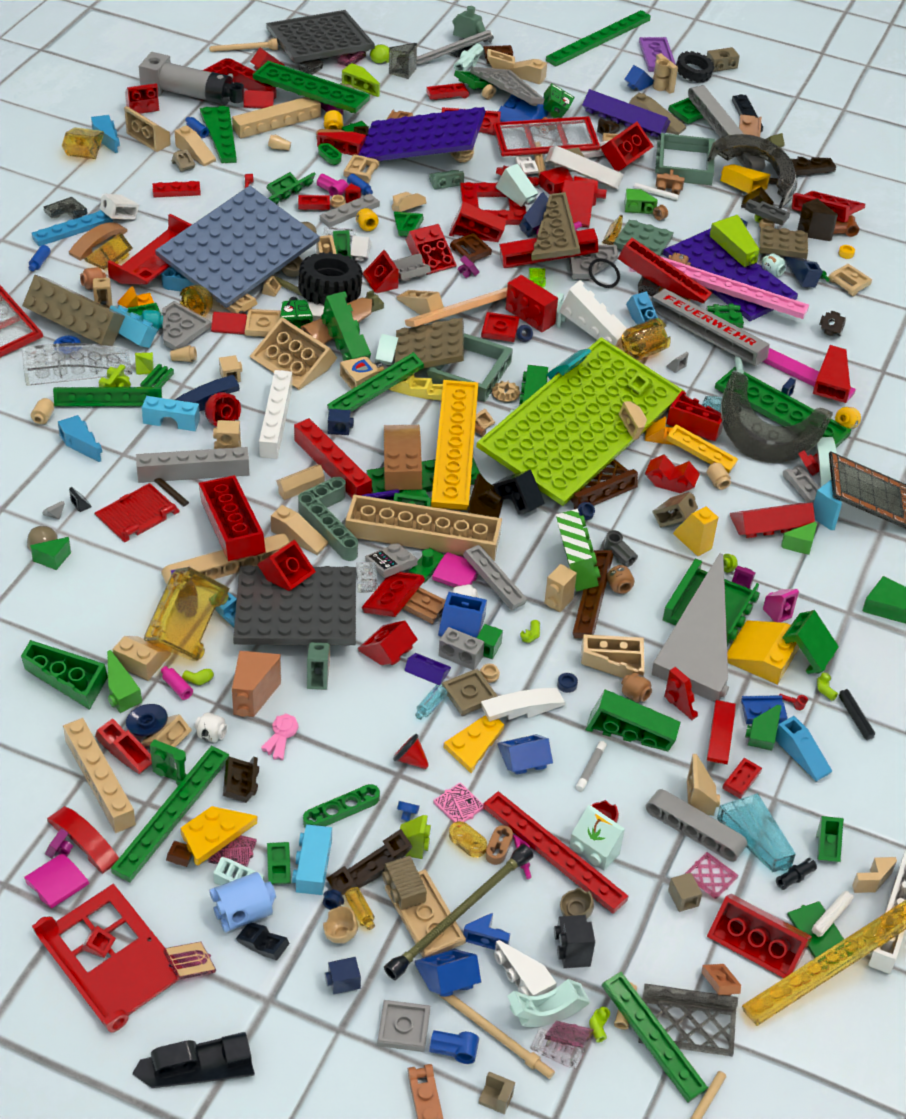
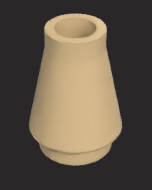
(278, 142)
(185, 354)

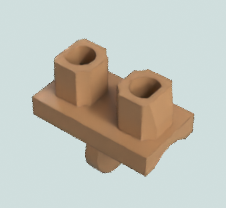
(670, 181)

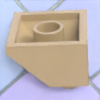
(701, 788)

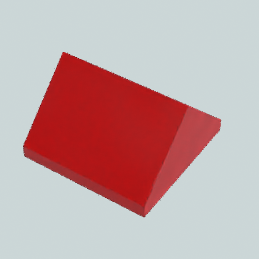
(382, 273)

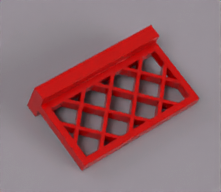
(841, 206)

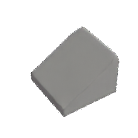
(678, 363)

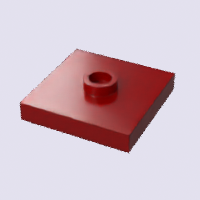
(500, 327)

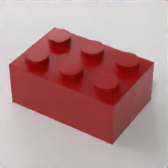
(626, 147)
(531, 303)

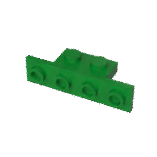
(286, 185)

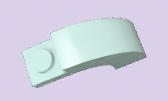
(549, 1007)

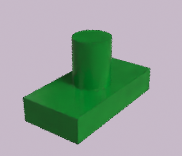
(427, 563)

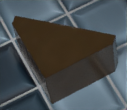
(757, 195)

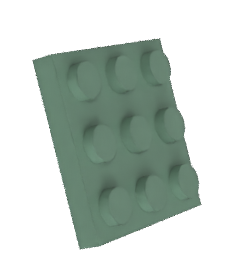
(648, 235)

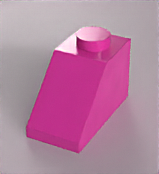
(781, 604)

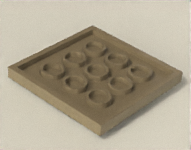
(432, 343)

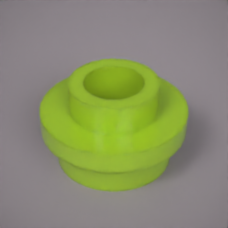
(730, 562)

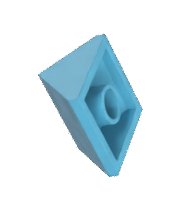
(826, 507)

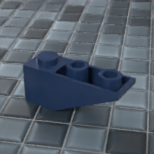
(805, 271)

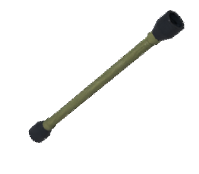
(398, 965)

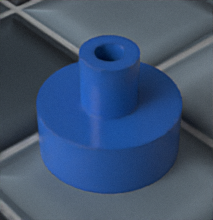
(407, 809)

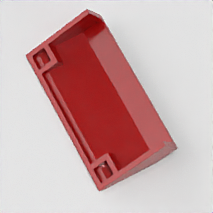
(146, 264)

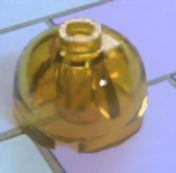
(197, 299)

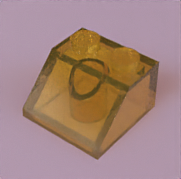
(112, 250)

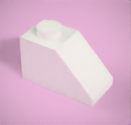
(360, 248)

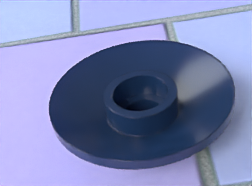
(146, 719)

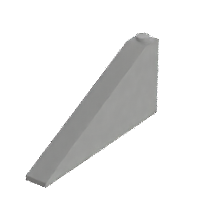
(700, 639)

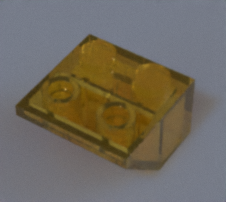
(82, 142)

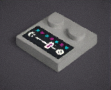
(392, 560)

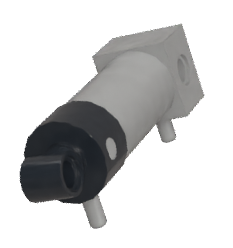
(189, 81)

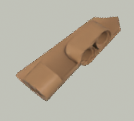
(361, 309)

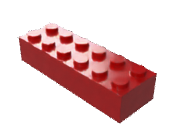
(232, 518)

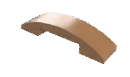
(93, 237)

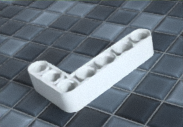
(561, 157)

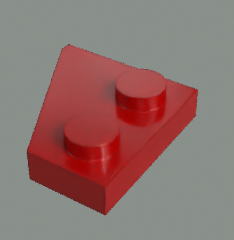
(679, 692)

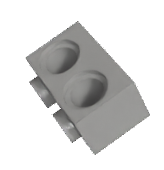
(461, 648)

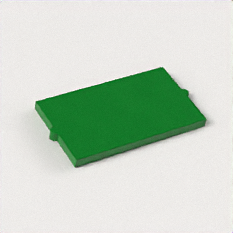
(805, 918)

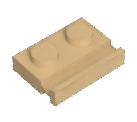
(243, 304)

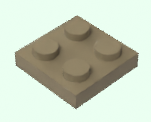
(468, 691)

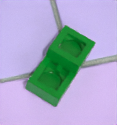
(278, 863)

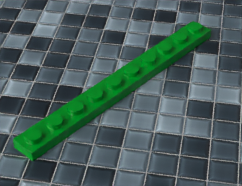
(597, 38)

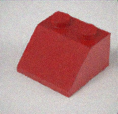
(287, 566)
(389, 643)

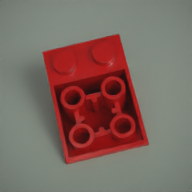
(432, 246)

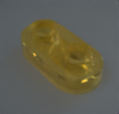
(469, 839)

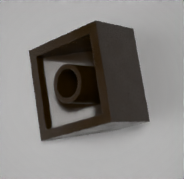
(817, 220)

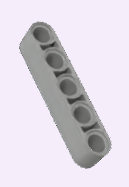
(696, 825)

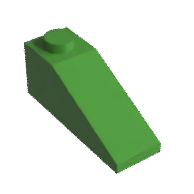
(122, 688)

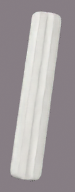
(832, 913)

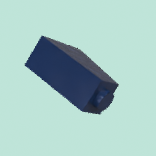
(534, 216)

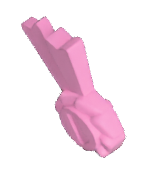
(283, 727)

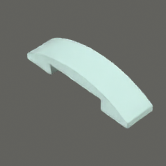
(823, 448)

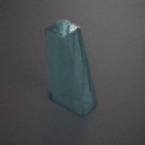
(756, 824)

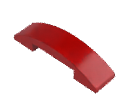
(85, 837)

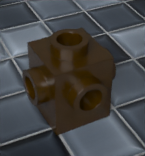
(837, 327)

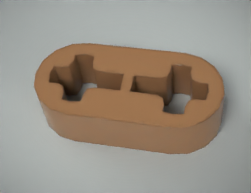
(503, 846)

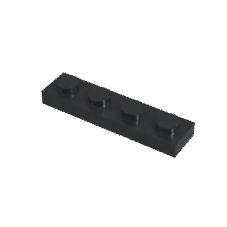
(744, 106)

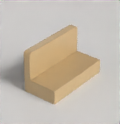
(172, 733)

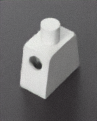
(114, 205)

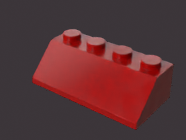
(772, 519)
(759, 936)

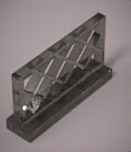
(699, 1001)

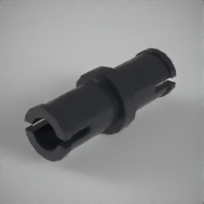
(796, 873)

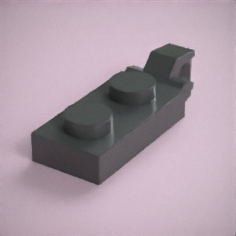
(767, 211)

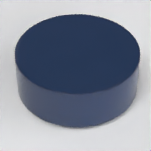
(567, 682)

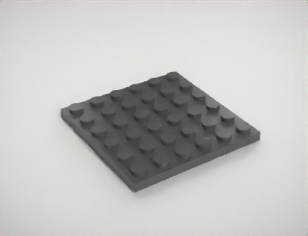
(320, 36)
(314, 611)

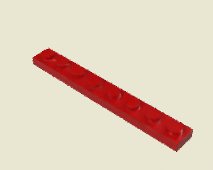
(556, 852)

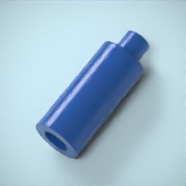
(194, 124)
(365, 188)
(39, 257)

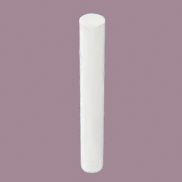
(656, 191)

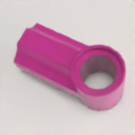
(333, 186)

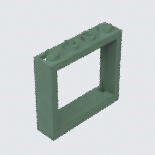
(686, 143)
(501, 353)

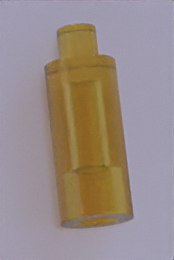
(360, 907)

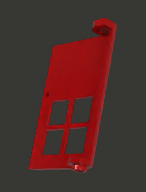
(125, 978)

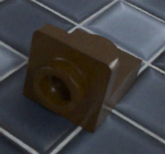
(607, 127)

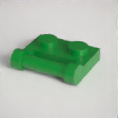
(164, 759)

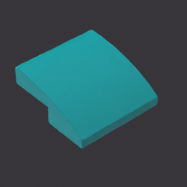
(570, 363)

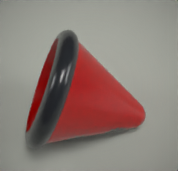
(412, 753)

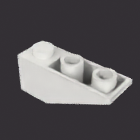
(527, 974)

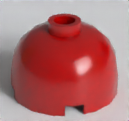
(222, 407)

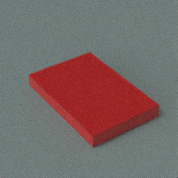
(580, 200)
(393, 594)

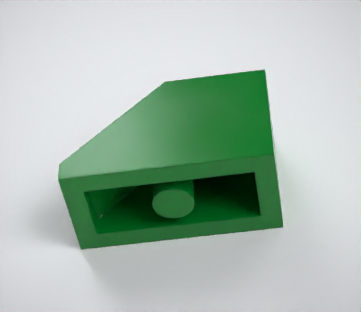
(764, 729)

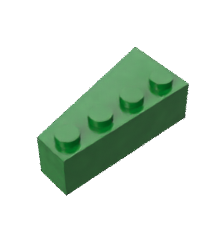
(66, 672)

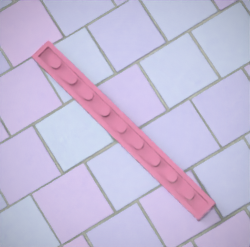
(743, 291)

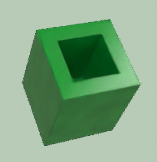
(492, 640)

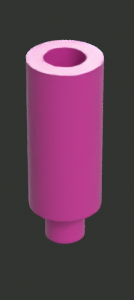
(176, 682)

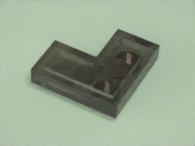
(68, 205)

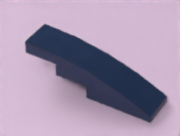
(204, 392)

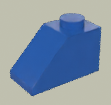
(638, 79)

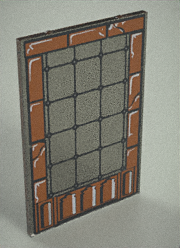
(868, 489)

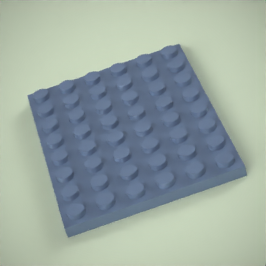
(237, 246)

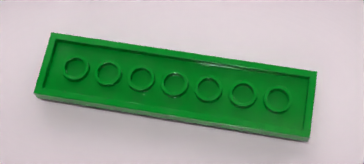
(311, 87)
(781, 407)

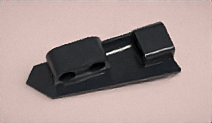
(197, 1063)

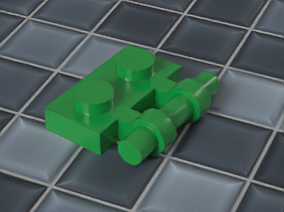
(733, 316)

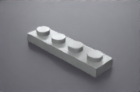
(348, 210)
(495, 577)

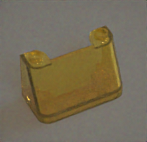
(185, 613)

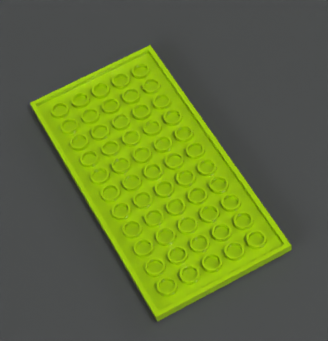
(574, 422)

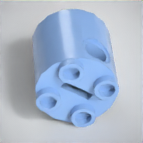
(243, 901)

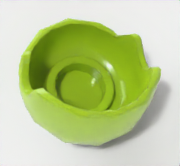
(380, 54)

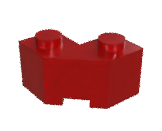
(667, 476)

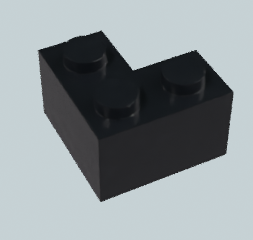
(522, 490)
(575, 941)

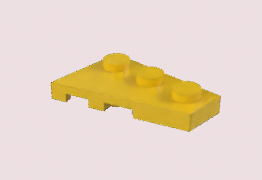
(473, 741)

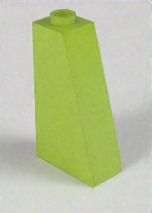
(735, 239)

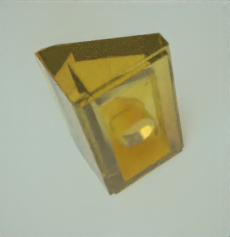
(613, 231)

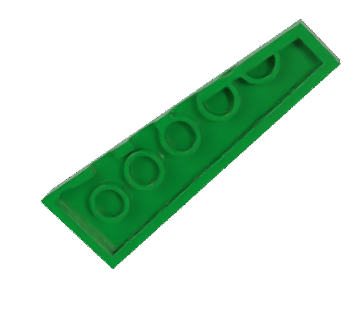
(220, 130)

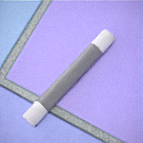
(590, 766)

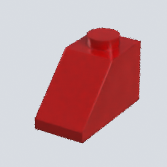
(262, 57)

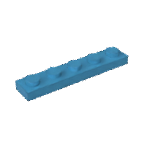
(70, 228)

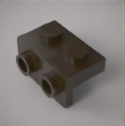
(240, 779)

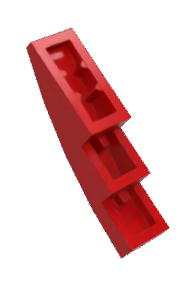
(721, 732)

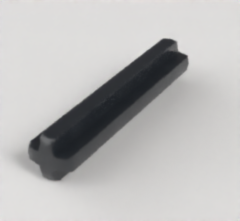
(857, 714)

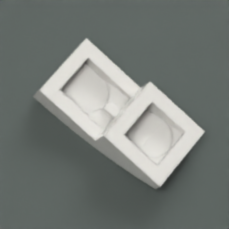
(526, 164)
(316, 309)

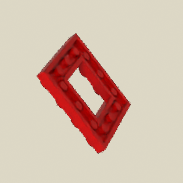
(471, 192)

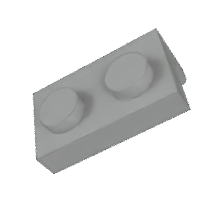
(411, 267)

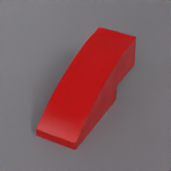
(124, 746)

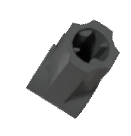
(620, 549)

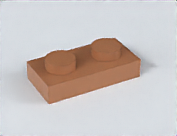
(721, 979)

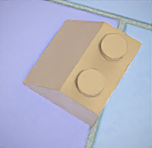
(140, 656)

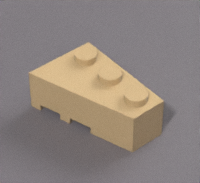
(613, 654)

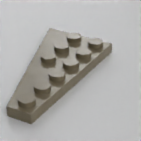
(557, 230)

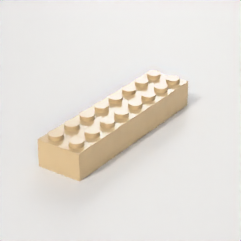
(422, 526)

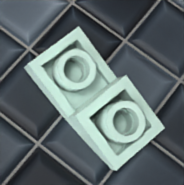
(559, 316)
(386, 349)

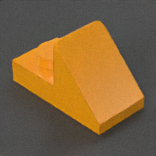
(131, 299)
(658, 432)

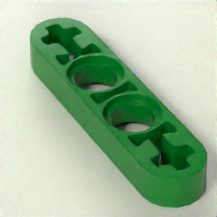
(339, 804)

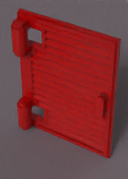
(136, 512)

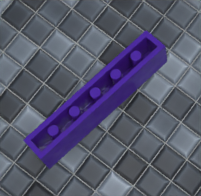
(625, 113)

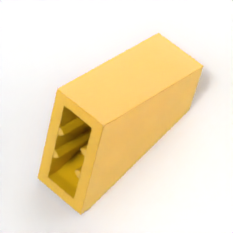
(744, 178)
(698, 531)

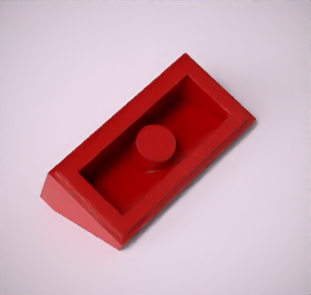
(258, 99)
(228, 322)

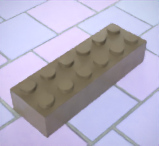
(73, 311)

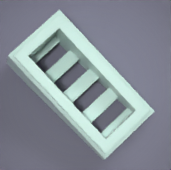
(231, 867)

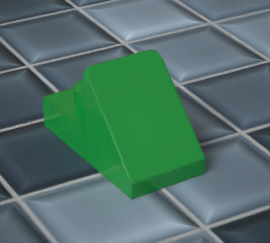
(342, 242)
(830, 838)

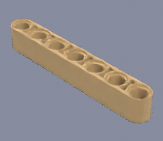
(216, 564)

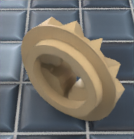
(511, 395)

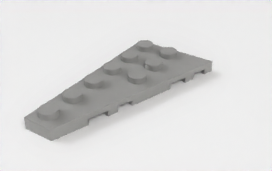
(510, 82)

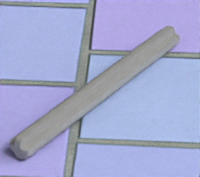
(454, 47)

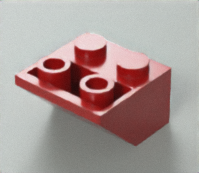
(143, 98)

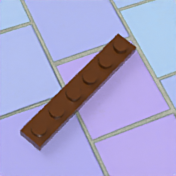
(592, 597)

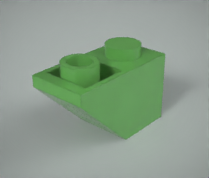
(639, 201)

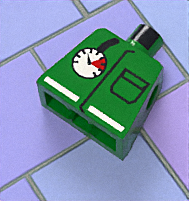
(557, 101)
(296, 312)

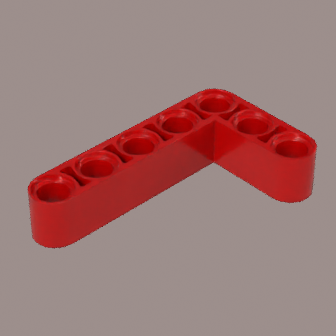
(241, 75)

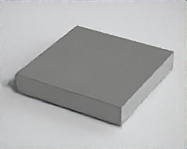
(403, 1025)

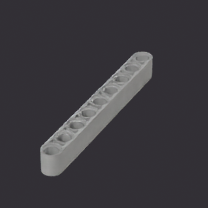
(721, 122)

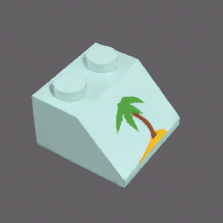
(597, 838)

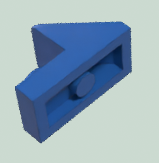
(481, 934)

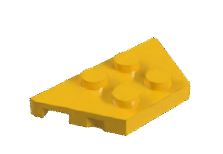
(214, 830)

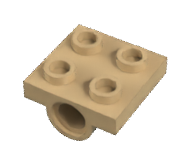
(664, 74)

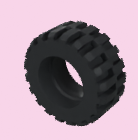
(327, 275)

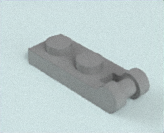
(802, 483)

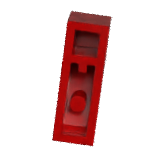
(344, 142)

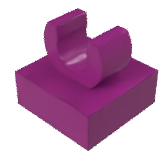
(468, 267)
(743, 576)
(59, 845)

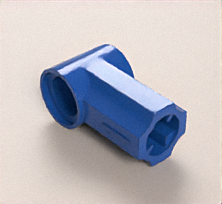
(461, 1046)

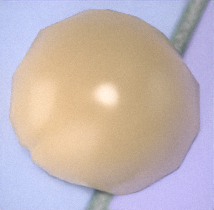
(340, 925)

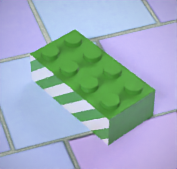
(578, 549)

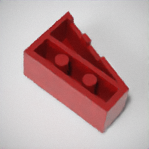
(695, 417)

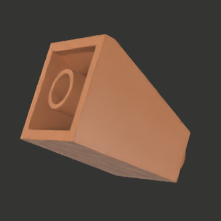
(254, 681)

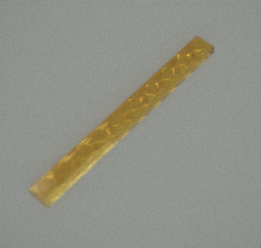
(826, 965)

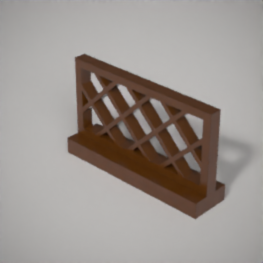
(607, 489)

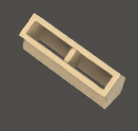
(300, 481)

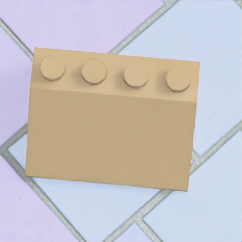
(295, 351)

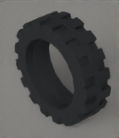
(696, 59)

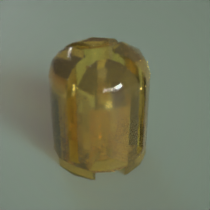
(645, 339)

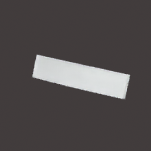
(522, 702)

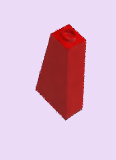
(833, 376)

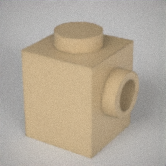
(230, 366)

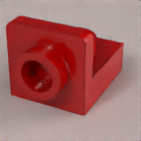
(810, 462)

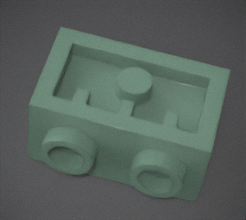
(446, 179)

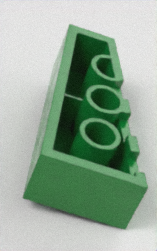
(343, 328)
(632, 721)

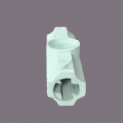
(469, 57)

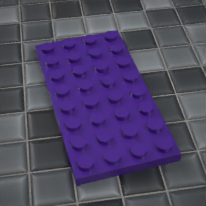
(423, 134)
(711, 257)

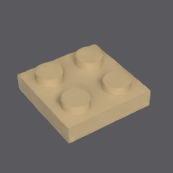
(260, 321)

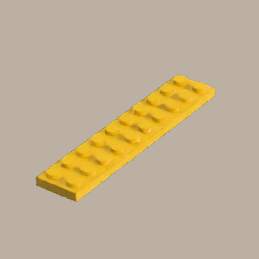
(455, 445)

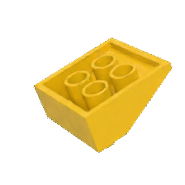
(762, 650)

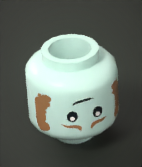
(774, 264)

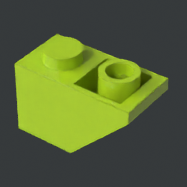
(418, 835)

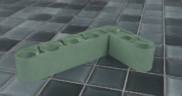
(314, 506)

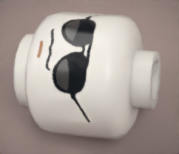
(211, 727)

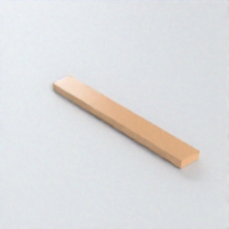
(456, 308)

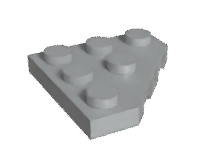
(581, 263)
(181, 325)

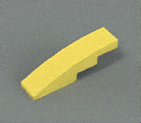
(419, 388)

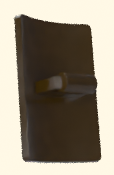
(484, 499)

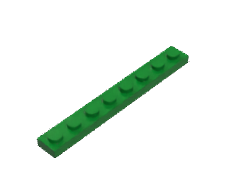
(169, 814)

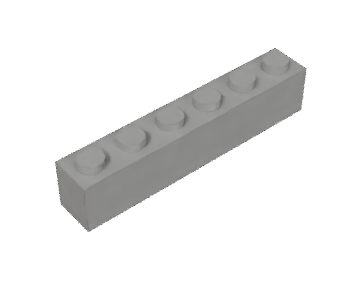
(192, 464)

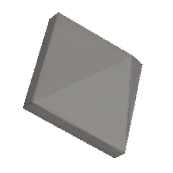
(55, 510)

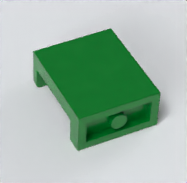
(813, 640)

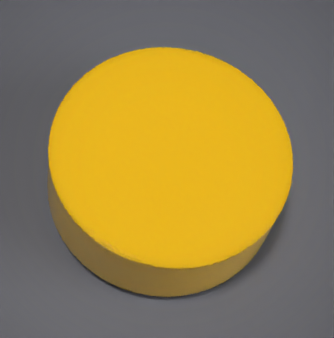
(846, 251)

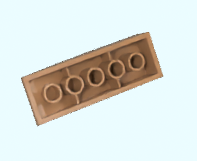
(402, 457)

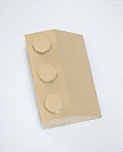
(146, 130)

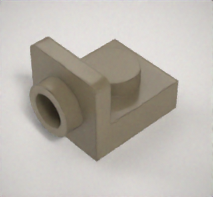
(183, 160)

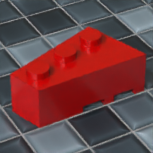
(478, 221)

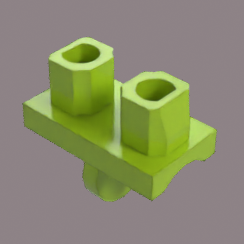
(116, 378)

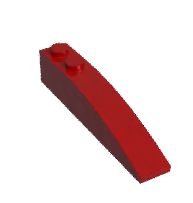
(661, 272)

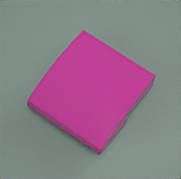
(454, 571)
(56, 880)

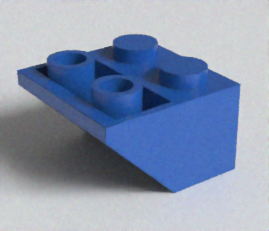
(463, 614)

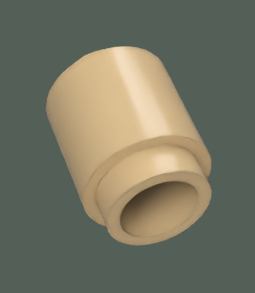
(42, 411)
(718, 476)

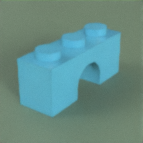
(184, 413)

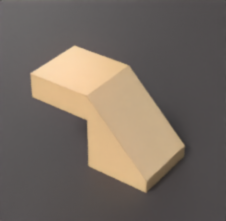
(880, 871)

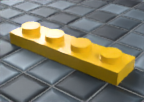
(701, 448)

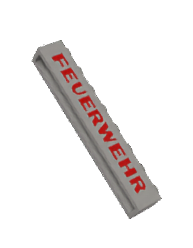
(710, 327)

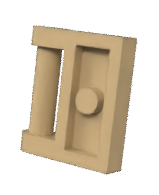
(358, 164)
(852, 276)

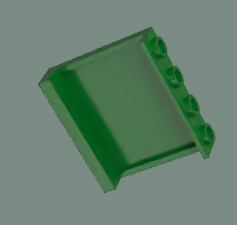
(737, 600)

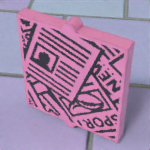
(458, 803)

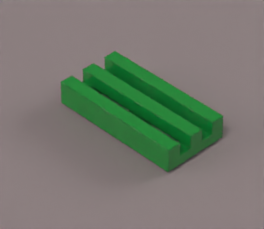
(155, 375)

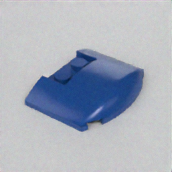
(520, 110)

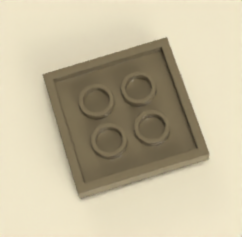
(783, 242)

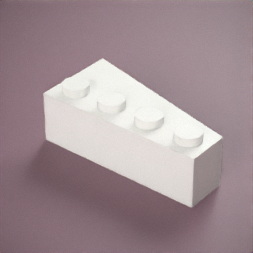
(591, 315)

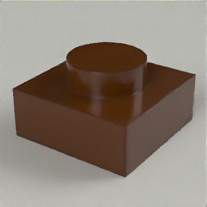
(179, 854)

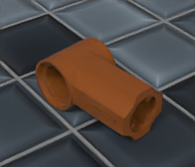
(849, 228)

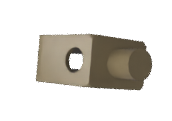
(682, 507)

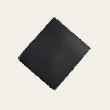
(78, 500)

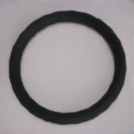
(609, 262)

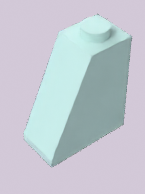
(517, 186)

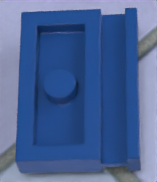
(757, 705)

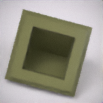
(777, 139)

